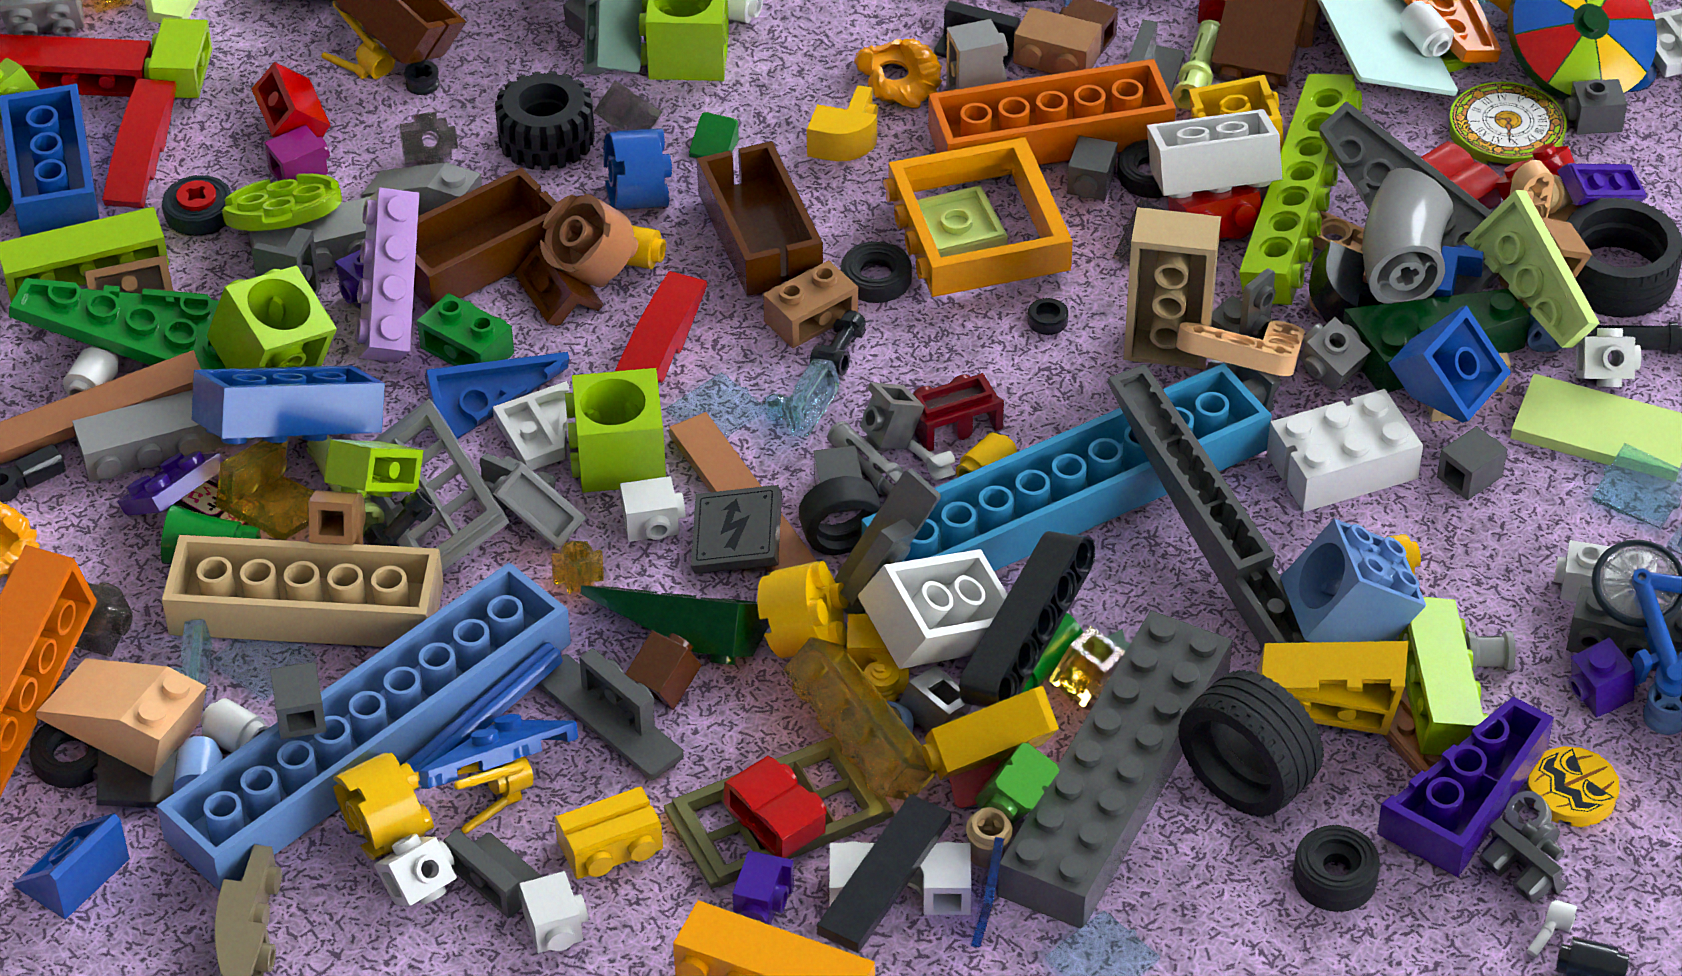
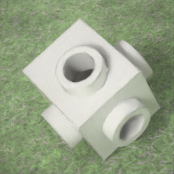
(1593, 357)
(416, 870)

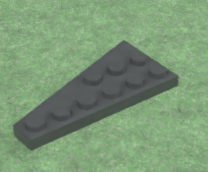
(1368, 155)

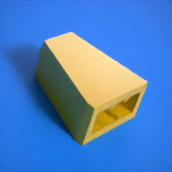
(989, 734)

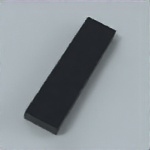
(883, 873)

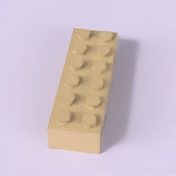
(301, 590)

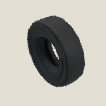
(1131, 178)
(881, 254)
(55, 772)

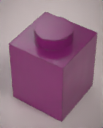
(297, 154)

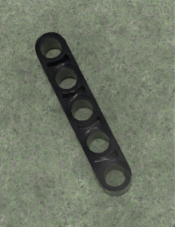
(1027, 619)

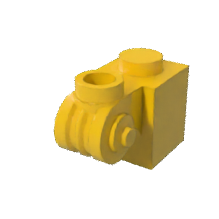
(874, 658)

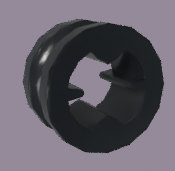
(422, 77)

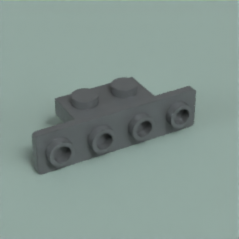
(887, 535)
(613, 710)

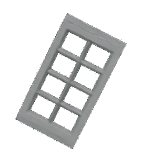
(475, 532)

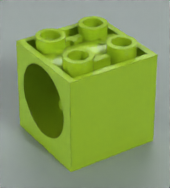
(684, 39)
(271, 323)
(615, 428)

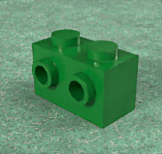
(464, 333)

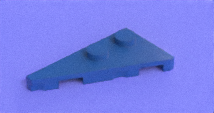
(470, 391)
(497, 745)

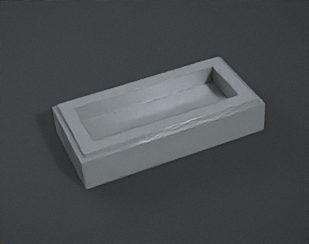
(539, 505)

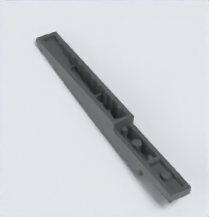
(1208, 508)

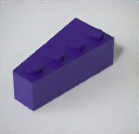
(1456, 801)

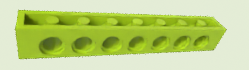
(1294, 204)

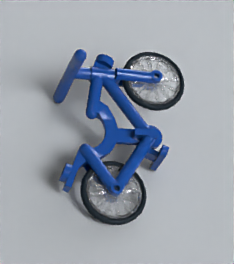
(1643, 589)

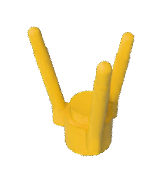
(370, 55)
(503, 779)

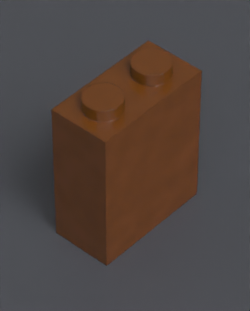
(1259, 40)

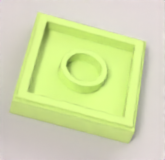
(962, 221)

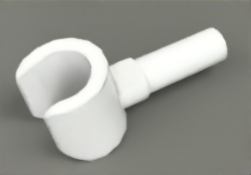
(938, 465)
(1559, 916)

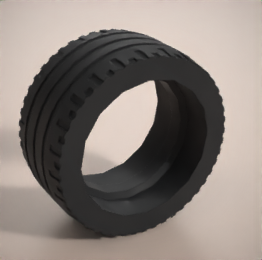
(1636, 228)
(1251, 743)

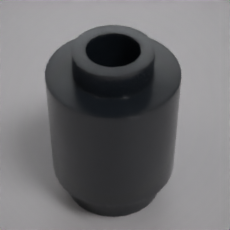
(1591, 958)

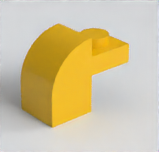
(844, 133)

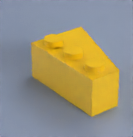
(1341, 681)

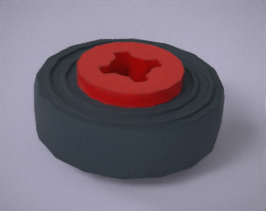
(195, 205)

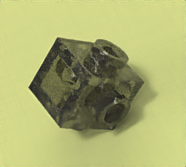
(425, 124)
(107, 621)

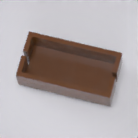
(407, 27)
(759, 218)
(479, 236)

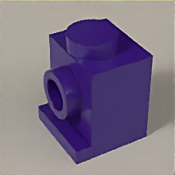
(763, 886)

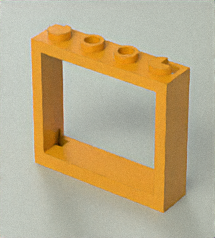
(986, 266)

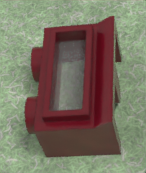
(957, 404)

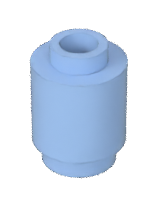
(194, 759)

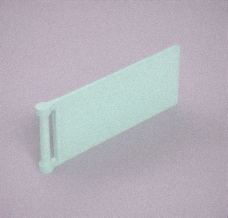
(1380, 49)

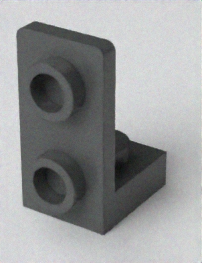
(1251, 314)

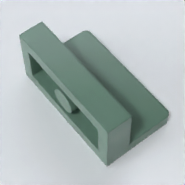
(612, 36)

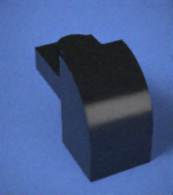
(1338, 282)

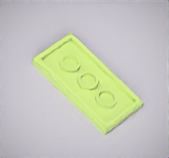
(1595, 423)

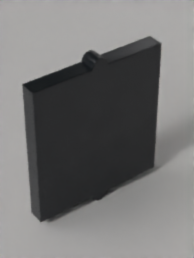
(129, 787)

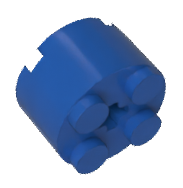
(637, 169)

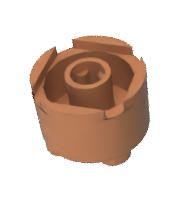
(588, 239)

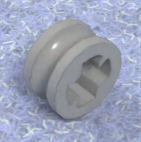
(1524, 799)

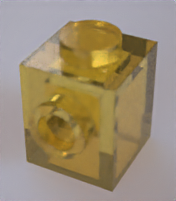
(1086, 666)

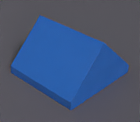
(76, 865)

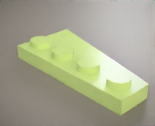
(1531, 263)

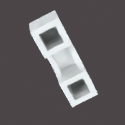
(940, 879)

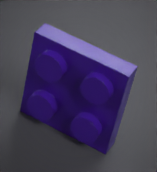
(177, 479)

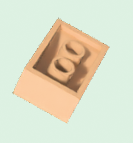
(127, 710)

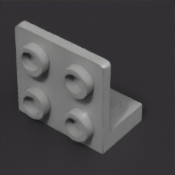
(36, 16)

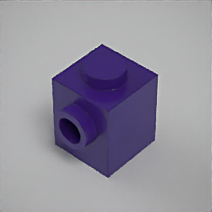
(1602, 678)

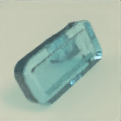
(809, 399)
(196, 652)

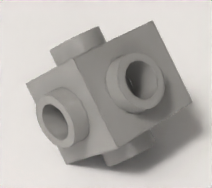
(1333, 353)

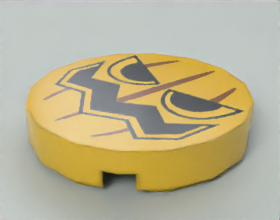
(1575, 785)

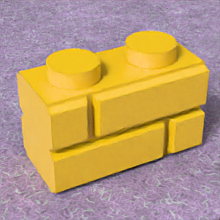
(609, 833)

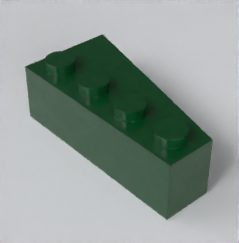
(1392, 325)

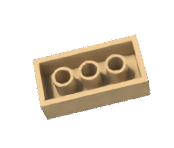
(1169, 283)

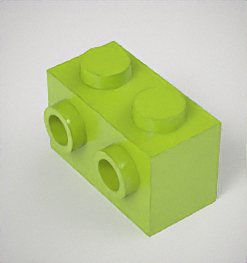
(180, 55)
(373, 467)

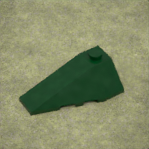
(711, 625)

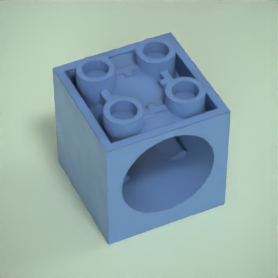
(1352, 587)

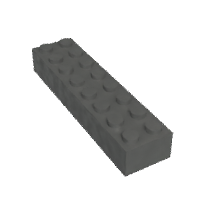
(1112, 772)

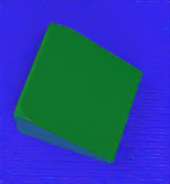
(714, 135)

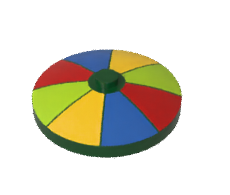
(1582, 41)

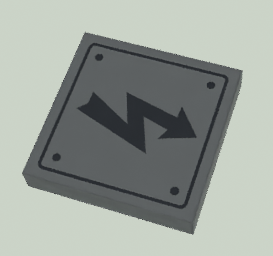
(736, 529)

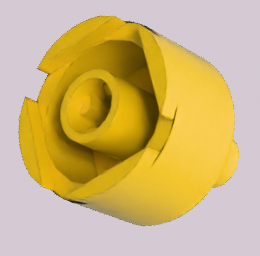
(801, 605)
(381, 803)

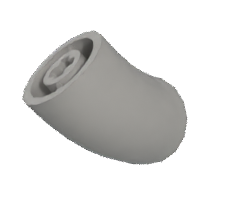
(1405, 237)

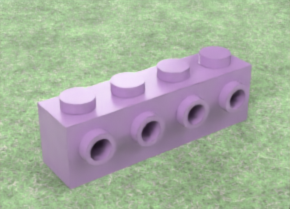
(387, 275)

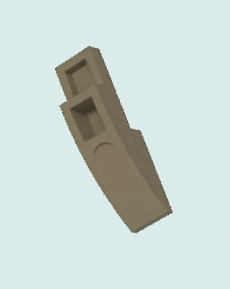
(244, 916)

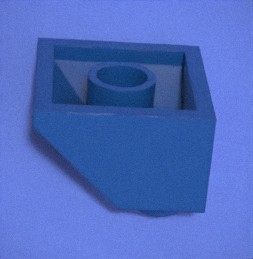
(1451, 366)

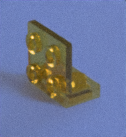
(258, 492)

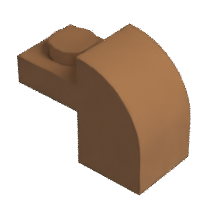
(336, 517)

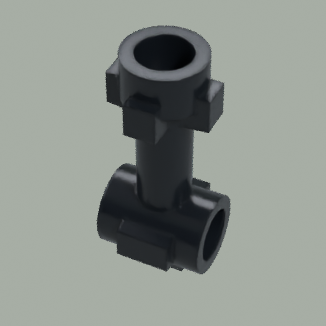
(847, 329)
(416, 507)

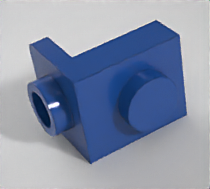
(1460, 261)

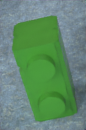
(1018, 782)

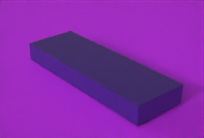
(1601, 181)

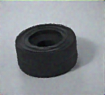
(1339, 845)

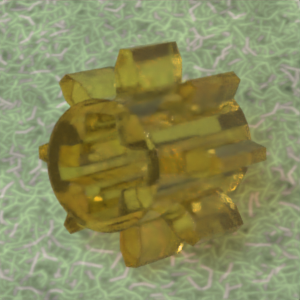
(577, 566)

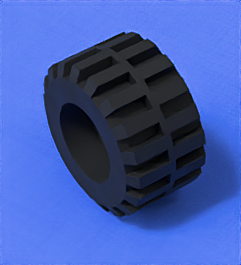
(545, 120)

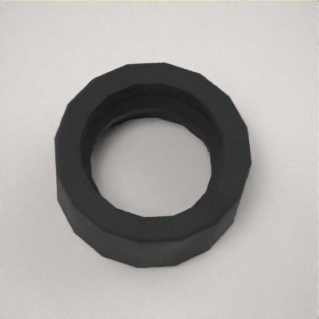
(829, 497)

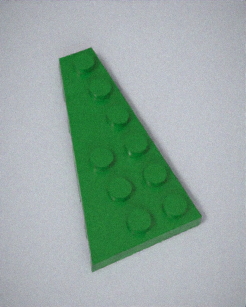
(134, 325)

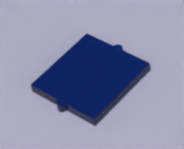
(987, 892)

